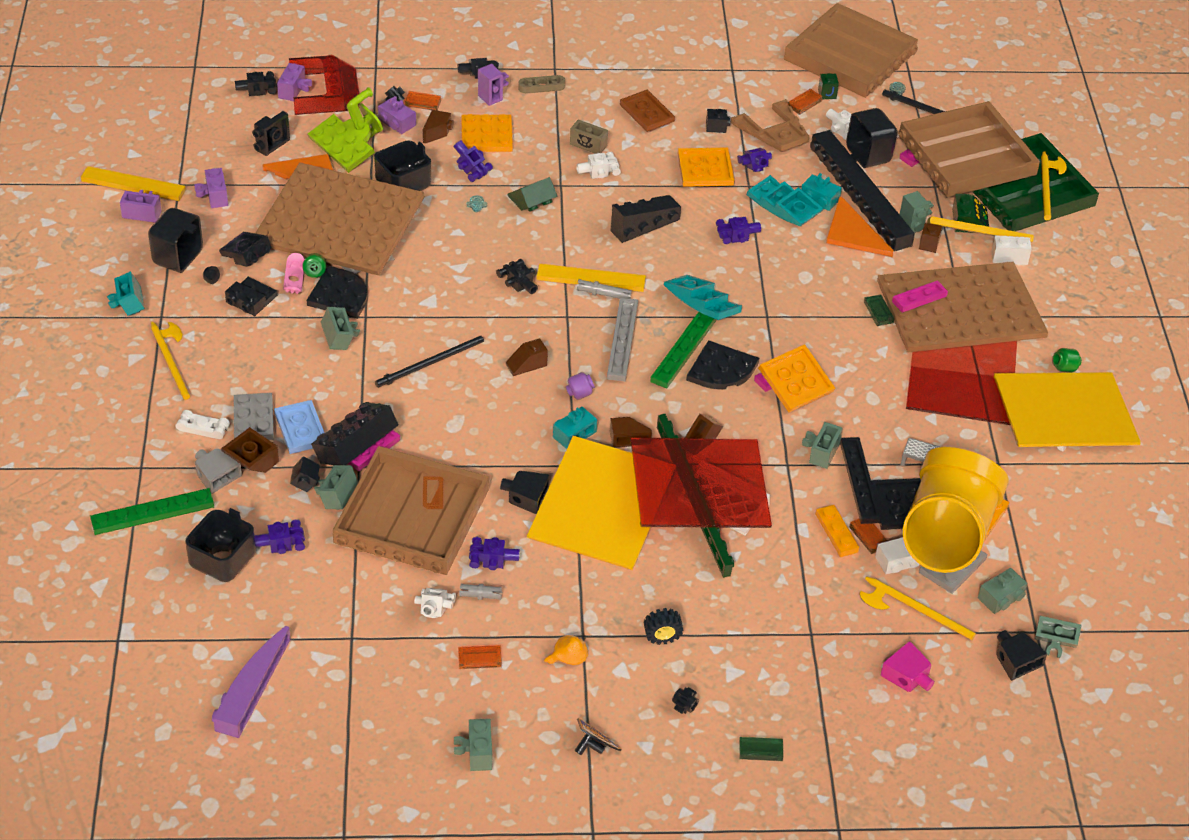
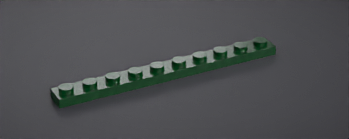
(712, 534)

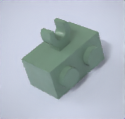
(915, 210)
(338, 328)
(824, 445)
(337, 487)
(1002, 590)
(1057, 633)
(478, 745)

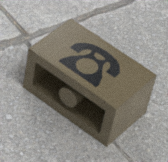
(588, 137)

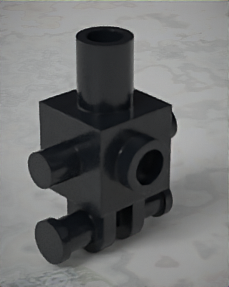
(475, 64)
(257, 83)
(518, 276)

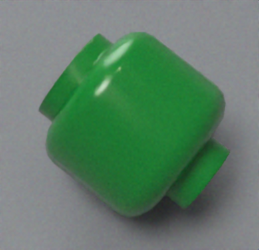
(311, 270)
(1067, 360)

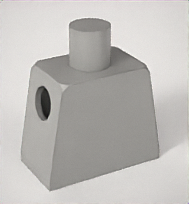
(216, 469)

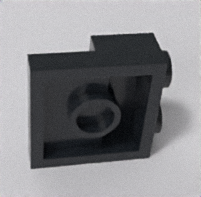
(271, 133)
(246, 248)
(250, 295)

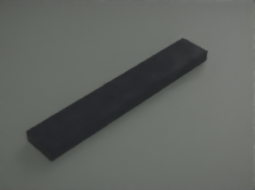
(860, 480)

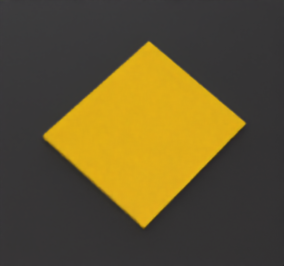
(1066, 409)
(593, 505)

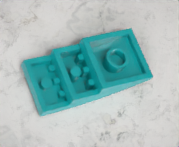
(784, 201)
(702, 297)

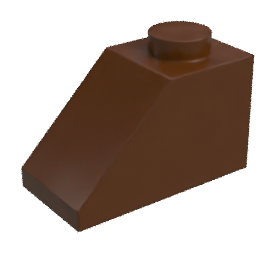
(437, 126)
(930, 237)
(528, 357)
(704, 428)
(624, 429)

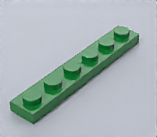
(682, 350)
(152, 511)

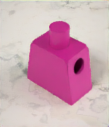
(908, 669)

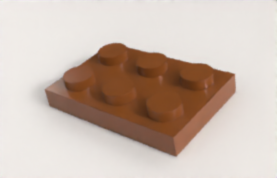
(647, 110)

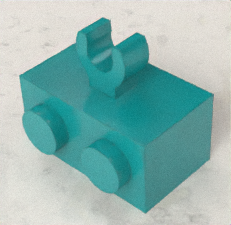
(822, 191)
(127, 294)
(576, 423)

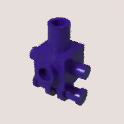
(755, 159)
(471, 161)
(736, 229)
(281, 537)
(491, 553)

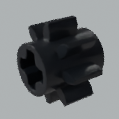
(393, 91)
(685, 700)

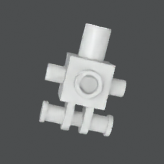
(840, 121)
(599, 165)
(435, 602)

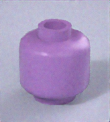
(580, 386)

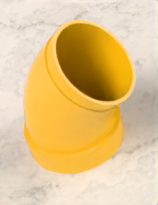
(953, 508)

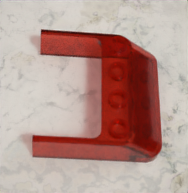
(339, 80)

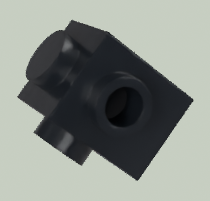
(717, 120)
(305, 474)

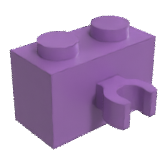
(292, 82)
(491, 84)
(397, 115)
(214, 187)
(140, 206)

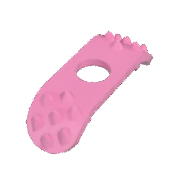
(294, 268)

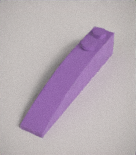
(249, 686)

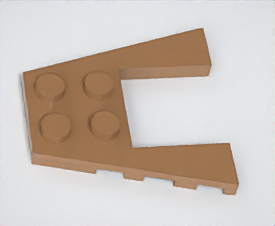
(780, 136)

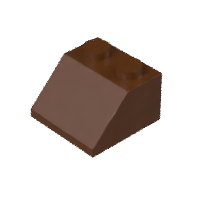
(252, 451)

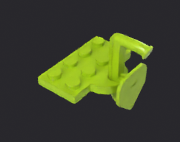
(347, 140)

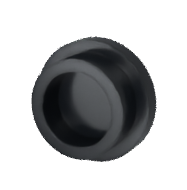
(211, 274)

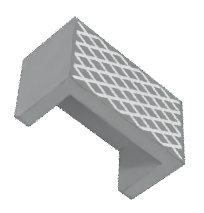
(916, 450)

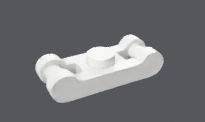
(202, 425)

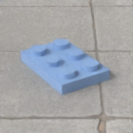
(299, 425)

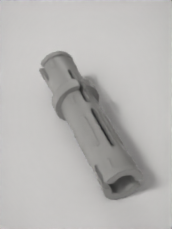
(601, 289)

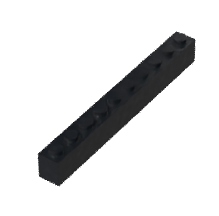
(862, 190)

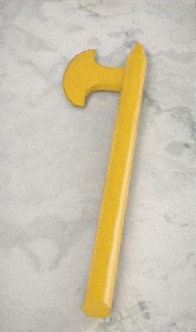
(1059, 165)
(175, 332)
(875, 600)

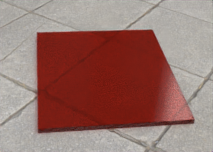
(961, 381)
(700, 483)

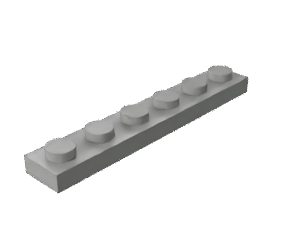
(622, 339)

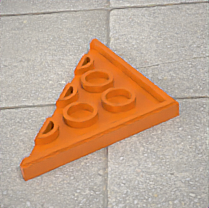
(286, 168)
(852, 231)

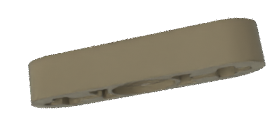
(531, 84)

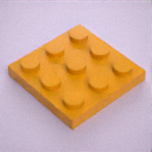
(487, 132)
(705, 167)
(796, 378)

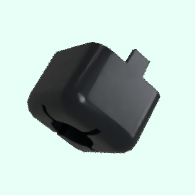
(871, 137)
(404, 165)
(175, 239)
(219, 533)

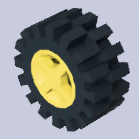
(663, 626)

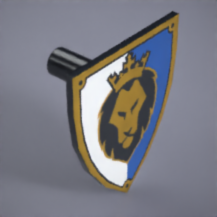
(588, 739)

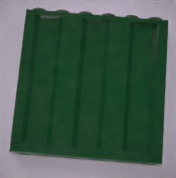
(1020, 201)

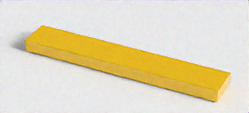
(132, 183)
(976, 228)
(571, 275)

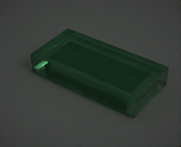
(879, 310)
(761, 749)

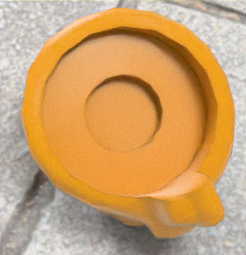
(568, 650)

